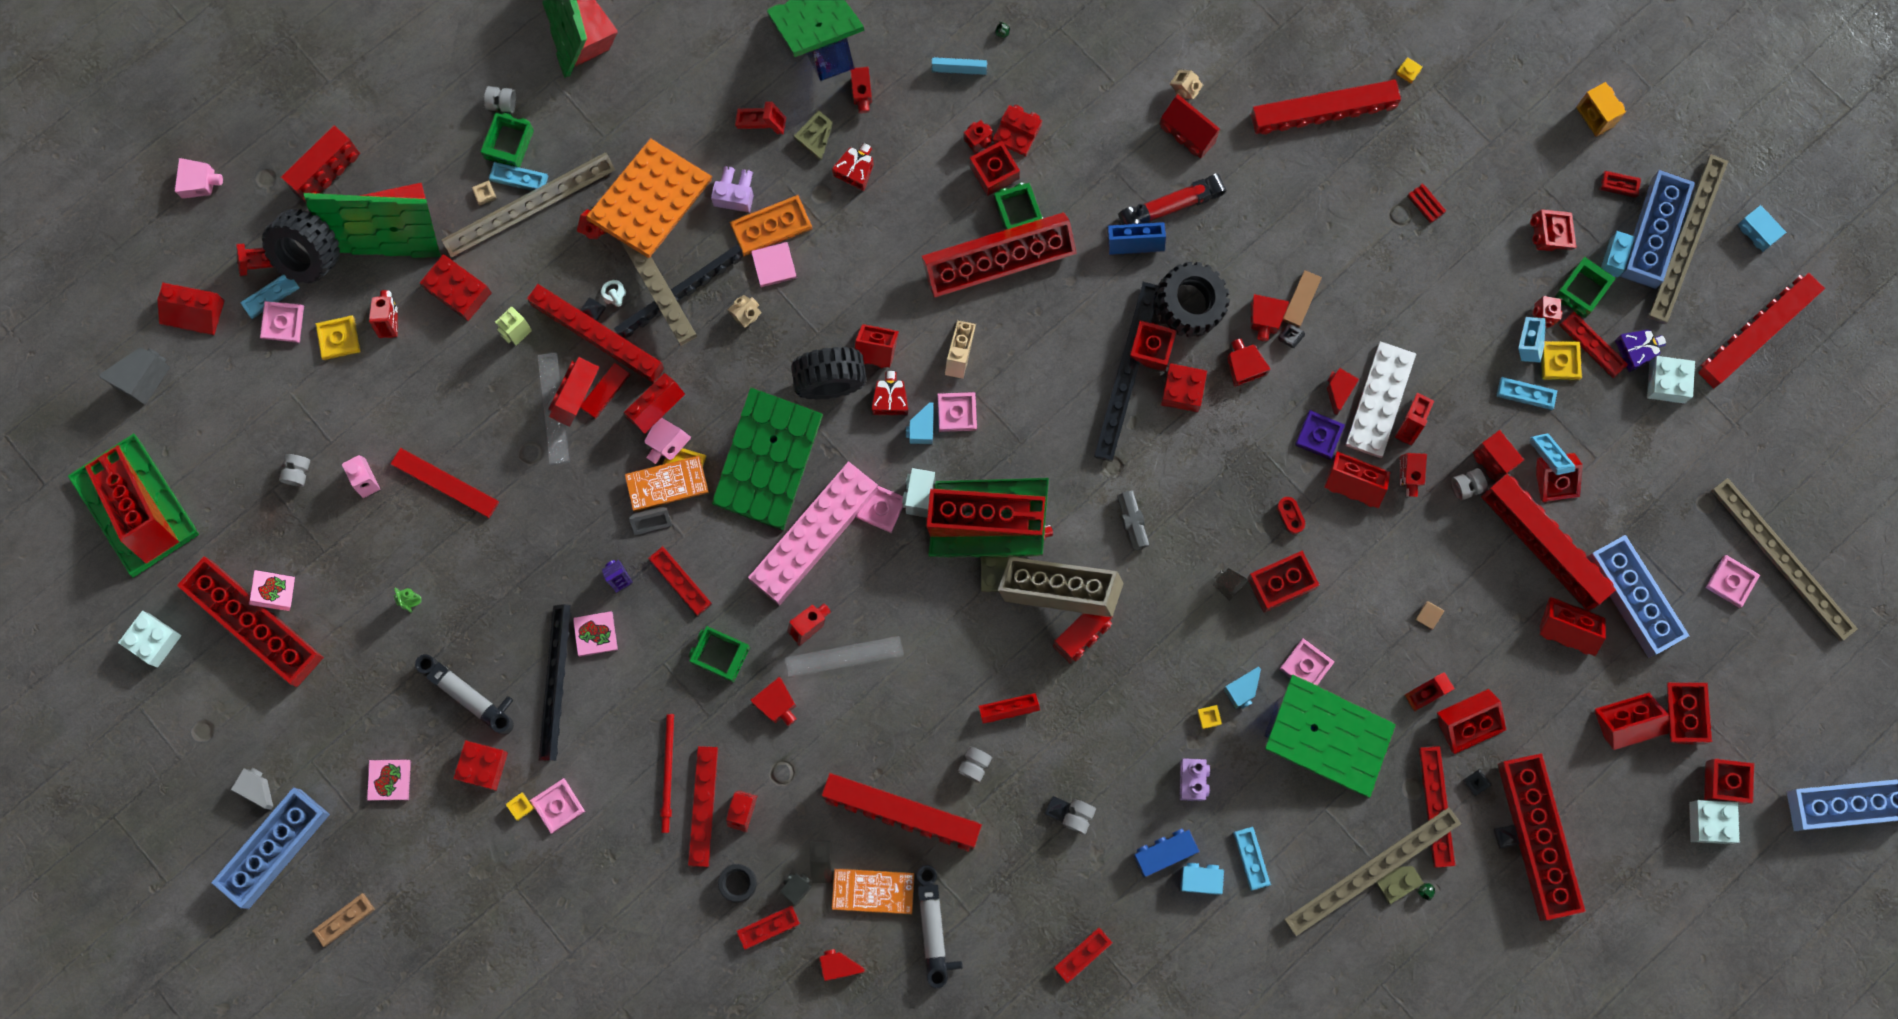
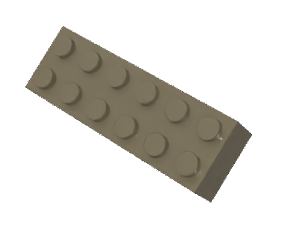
(1061, 586)

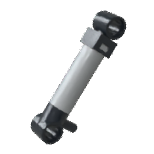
(466, 695)
(933, 929)

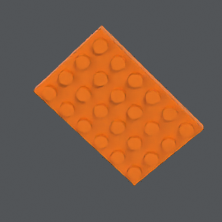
(649, 198)

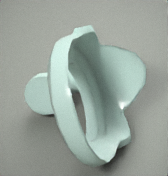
(614, 297)

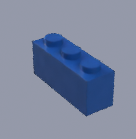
(1136, 238)
(1165, 852)

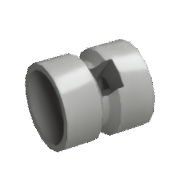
(500, 99)
(294, 470)
(1469, 484)
(974, 765)
(1078, 817)

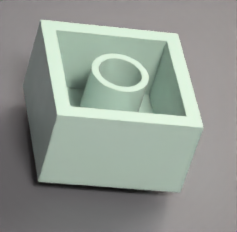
(1671, 379)
(917, 498)
(149, 639)
(1714, 822)

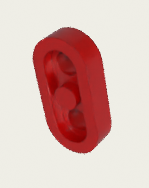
(1291, 515)

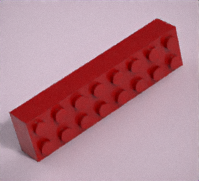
(999, 254)
(1548, 542)
(251, 624)
(901, 811)
(1541, 837)

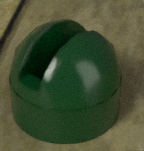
(1002, 30)
(1426, 891)

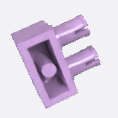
(731, 195)
(1193, 779)

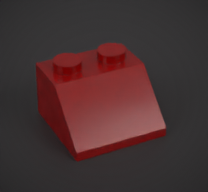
(876, 345)
(1153, 345)
(1560, 486)

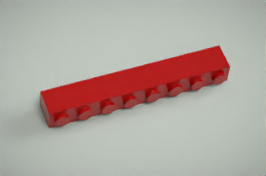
(1325, 107)
(1761, 330)
(595, 333)

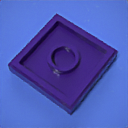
(1319, 435)

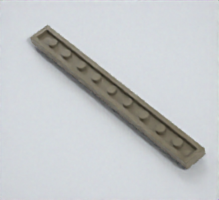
(528, 204)
(1688, 239)
(662, 295)
(1784, 560)
(1372, 871)

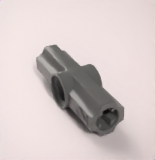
(1133, 520)

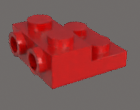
(1018, 129)
(1553, 230)

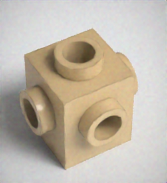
(1186, 84)
(744, 310)

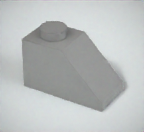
(254, 787)

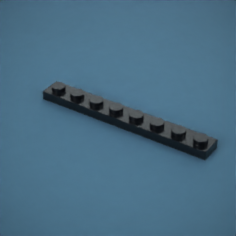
(683, 289)
(554, 683)

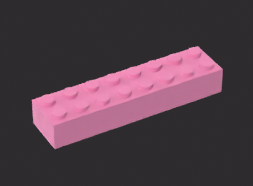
(813, 533)

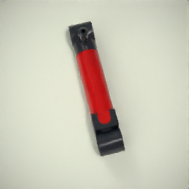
(1197, 193)

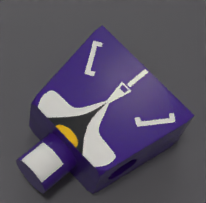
(1639, 348)

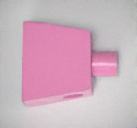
(195, 179)
(665, 440)
(360, 473)

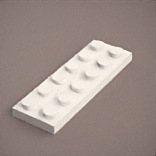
(1380, 399)

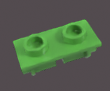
(407, 599)

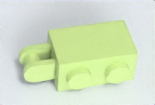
(512, 326)

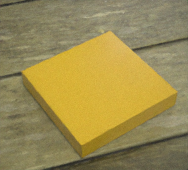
(337, 337)
(1561, 360)

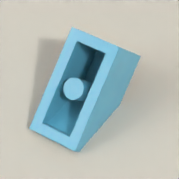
(1532, 339)
(921, 426)
(1243, 689)

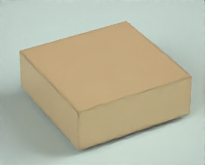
(484, 193)

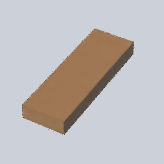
(1302, 298)
(343, 920)

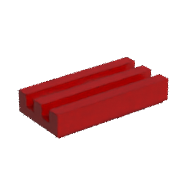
(1422, 189)
(1629, 191)

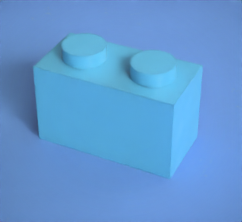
(1761, 228)
(1617, 253)
(1202, 880)

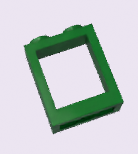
(498, 156)
(1018, 189)
(1594, 273)
(737, 662)

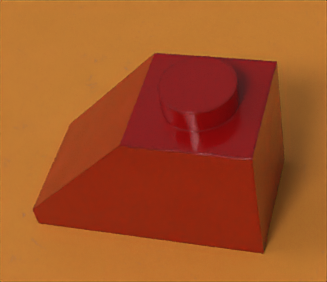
(1340, 388)
(1429, 691)
(838, 965)

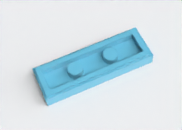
(959, 66)
(517, 177)
(272, 292)
(1526, 393)
(1552, 454)
(1252, 858)

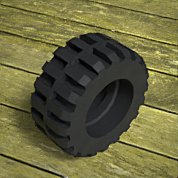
(311, 234)
(1210, 286)
(828, 373)

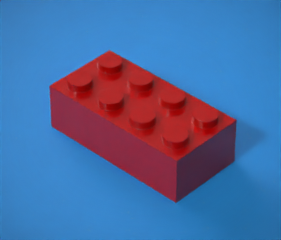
(321, 164)

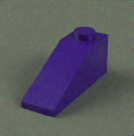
(616, 575)

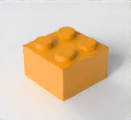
(1601, 109)

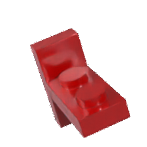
(764, 117)
(251, 259)
(1415, 419)

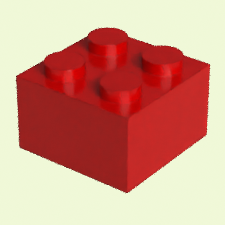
(994, 168)
(1184, 387)
(1497, 456)
(480, 765)
(1729, 781)

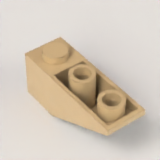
(960, 349)

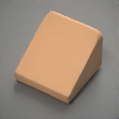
(1429, 615)

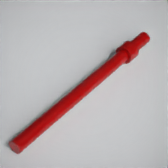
(666, 812)

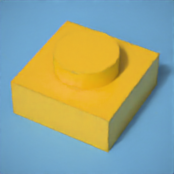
(1409, 70)
(1209, 717)
(520, 806)

